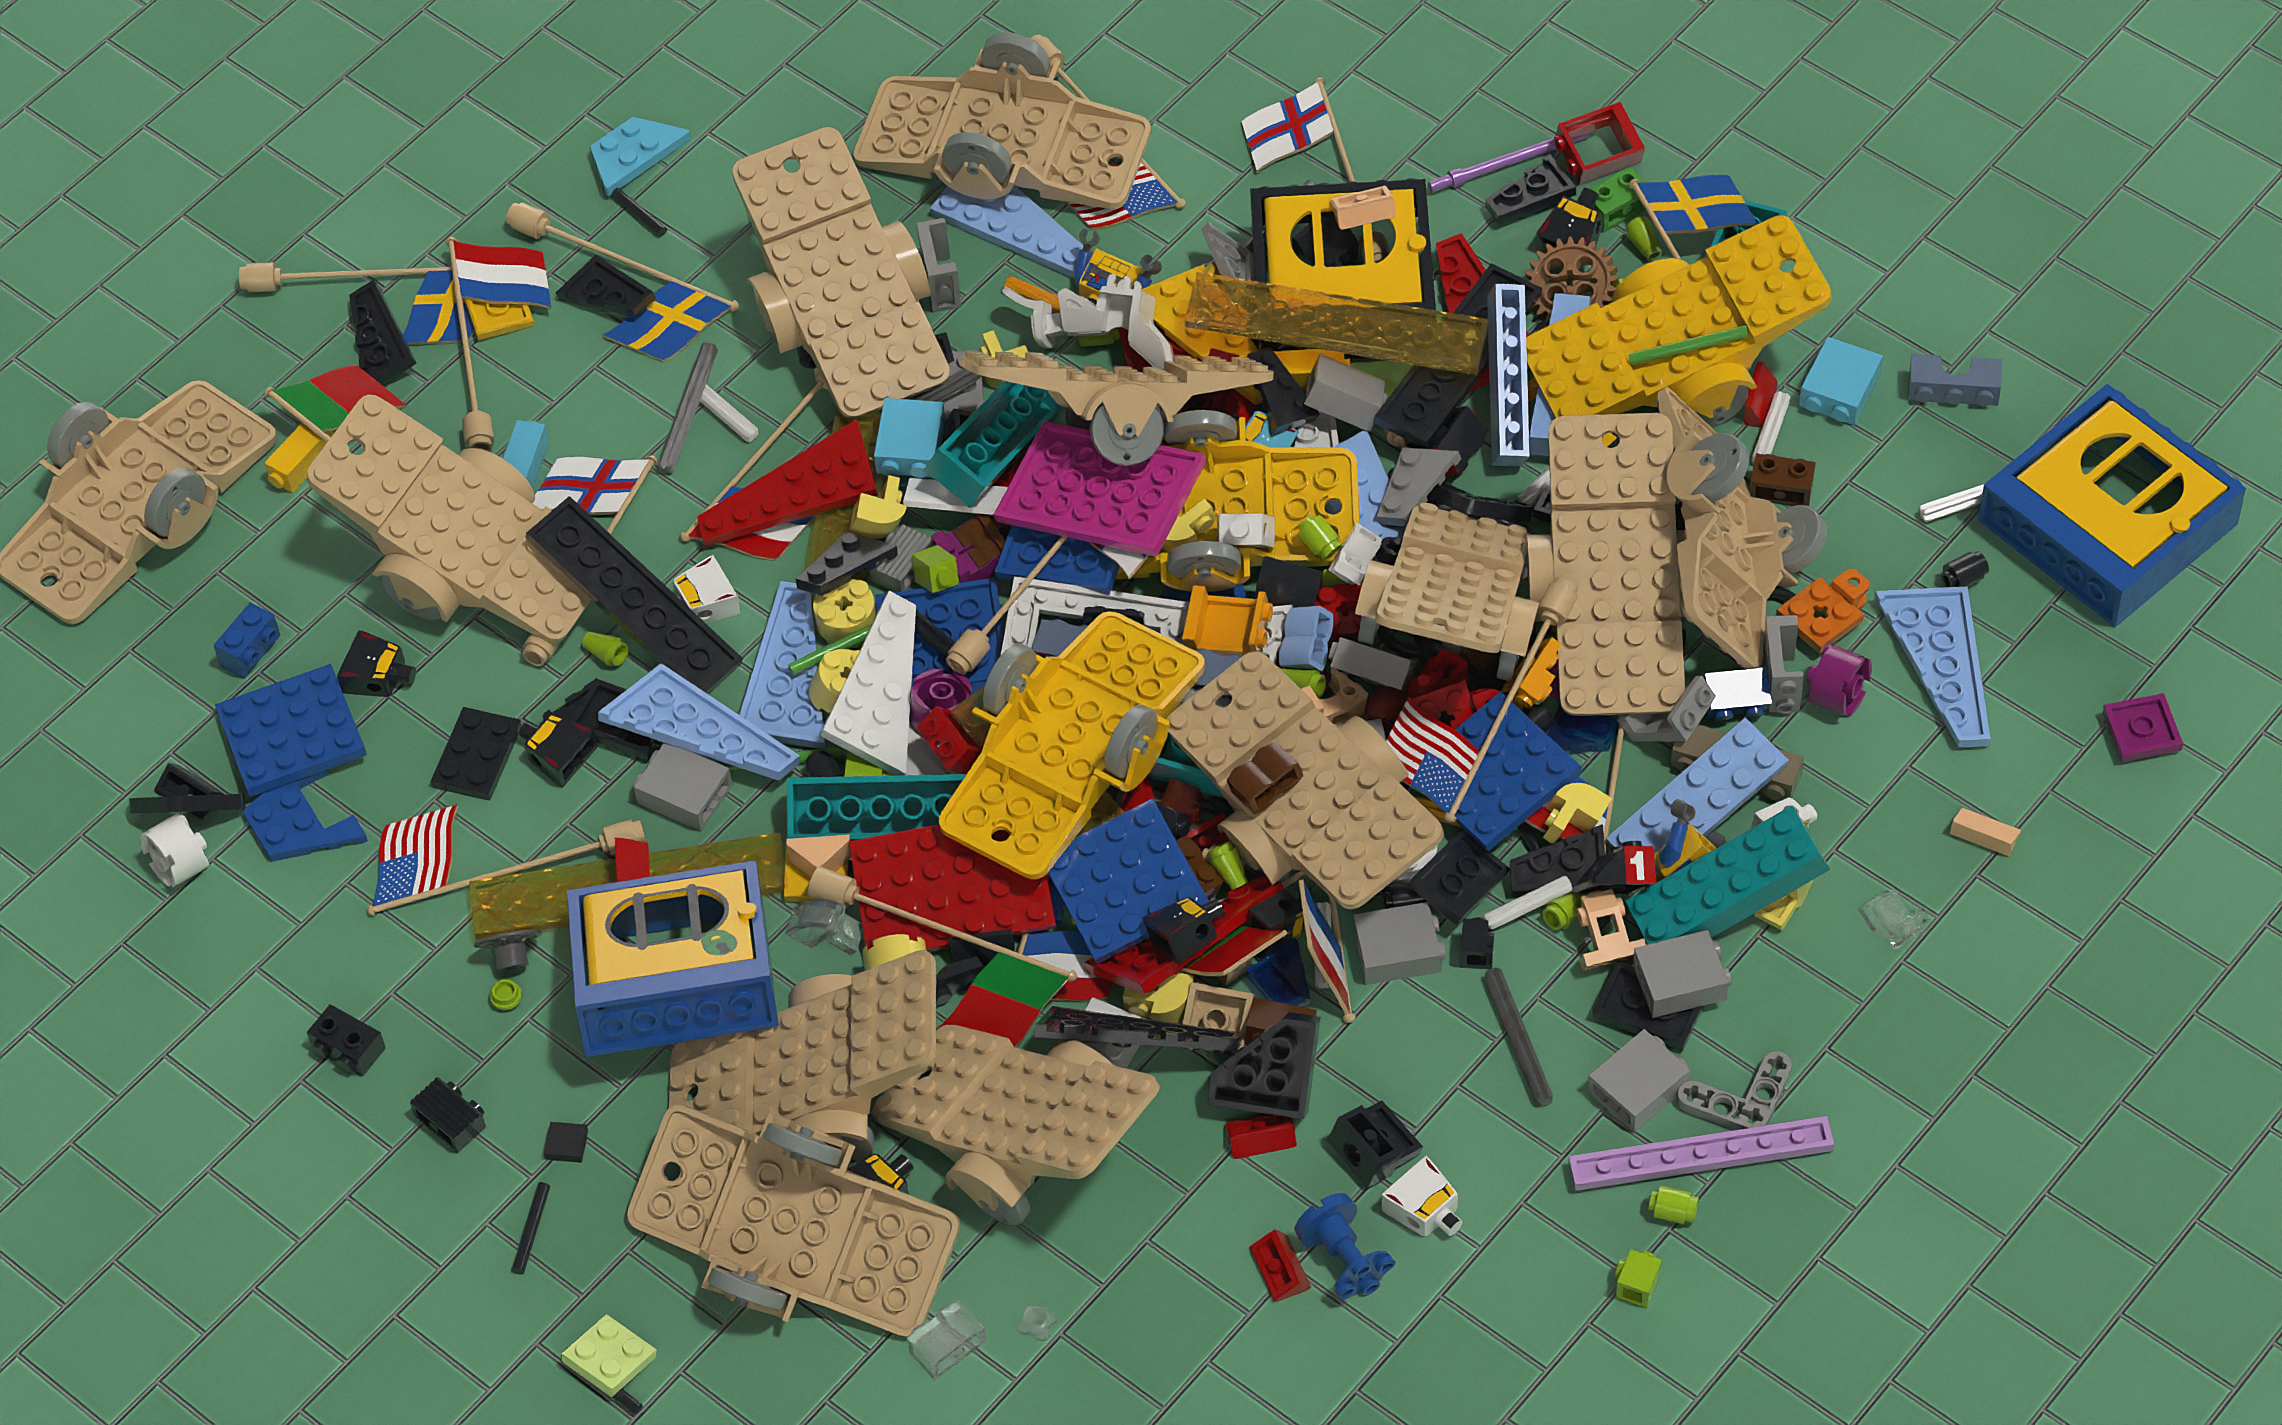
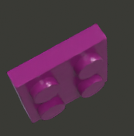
(2142, 727)

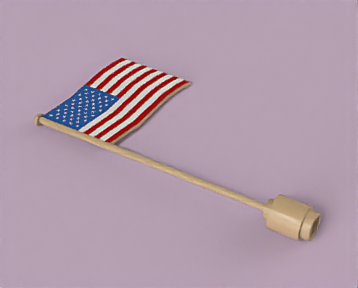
(1148, 189)
(1439, 757)
(419, 857)

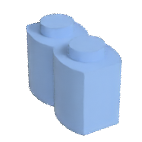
(1306, 638)

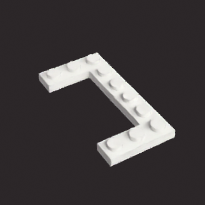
(1070, 600)

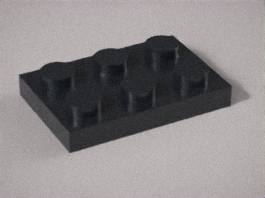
(476, 753)
(1459, 877)
(1626, 1007)

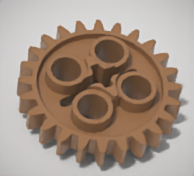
(1572, 258)

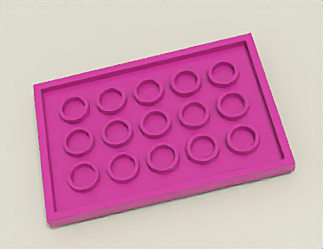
(1082, 496)

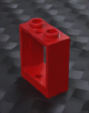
(1624, 131)
(956, 747)

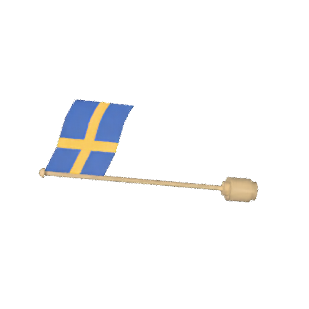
(1693, 206)
(433, 314)
(667, 323)

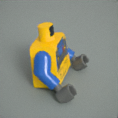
(1095, 267)
(1684, 842)

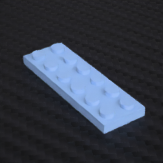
(1712, 784)

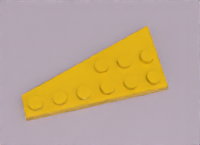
(1170, 312)

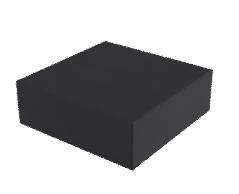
(566, 1142)

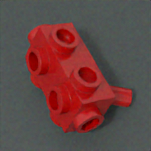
(1437, 668)

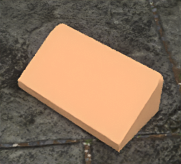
(1363, 207)
(1985, 831)

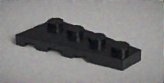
(379, 338)

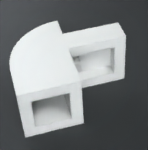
(1354, 554)

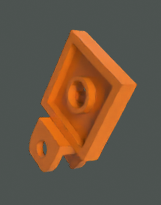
(1839, 602)

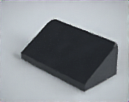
(181, 782)
(964, 949)

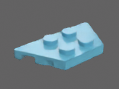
(634, 149)

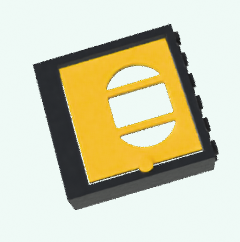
(1389, 281)

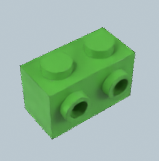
(1616, 198)

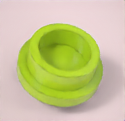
(505, 994)

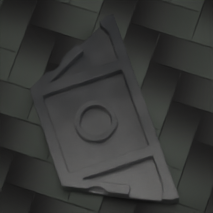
(584, 708)

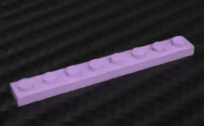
(1701, 1153)

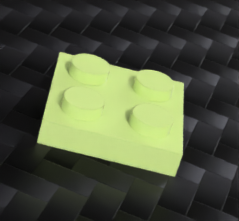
(609, 1355)

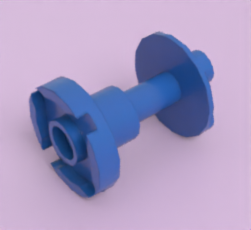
(1332, 1228)

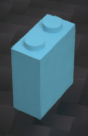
(1841, 381)
(908, 436)

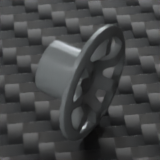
(511, 952)

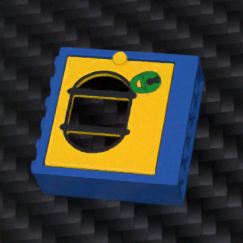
(674, 986)

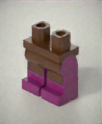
(975, 545)

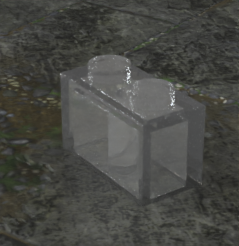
(946, 1339)

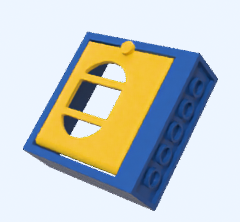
(2087, 537)

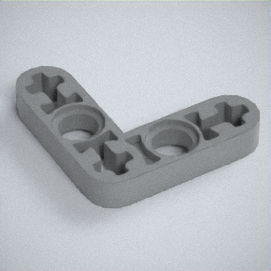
(1750, 1106)

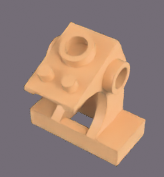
(1348, 698)
(1610, 947)

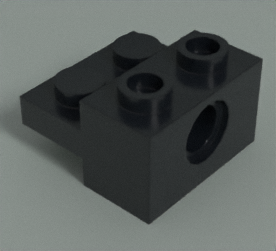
(1373, 1142)

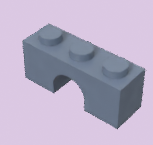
(1933, 384)

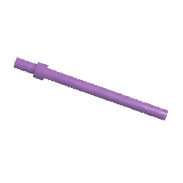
(1458, 177)

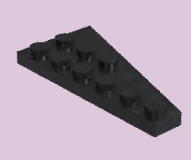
(1125, 1031)

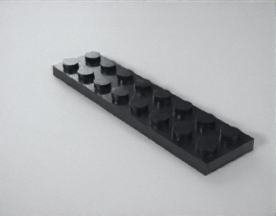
(1431, 395)
(633, 596)

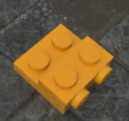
(1537, 680)

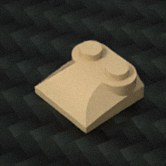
(1218, 1008)

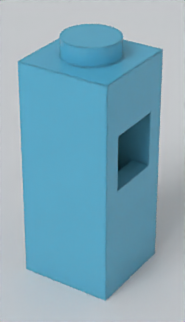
(527, 448)

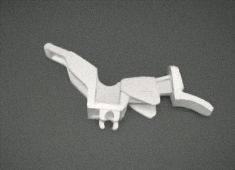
(1114, 309)

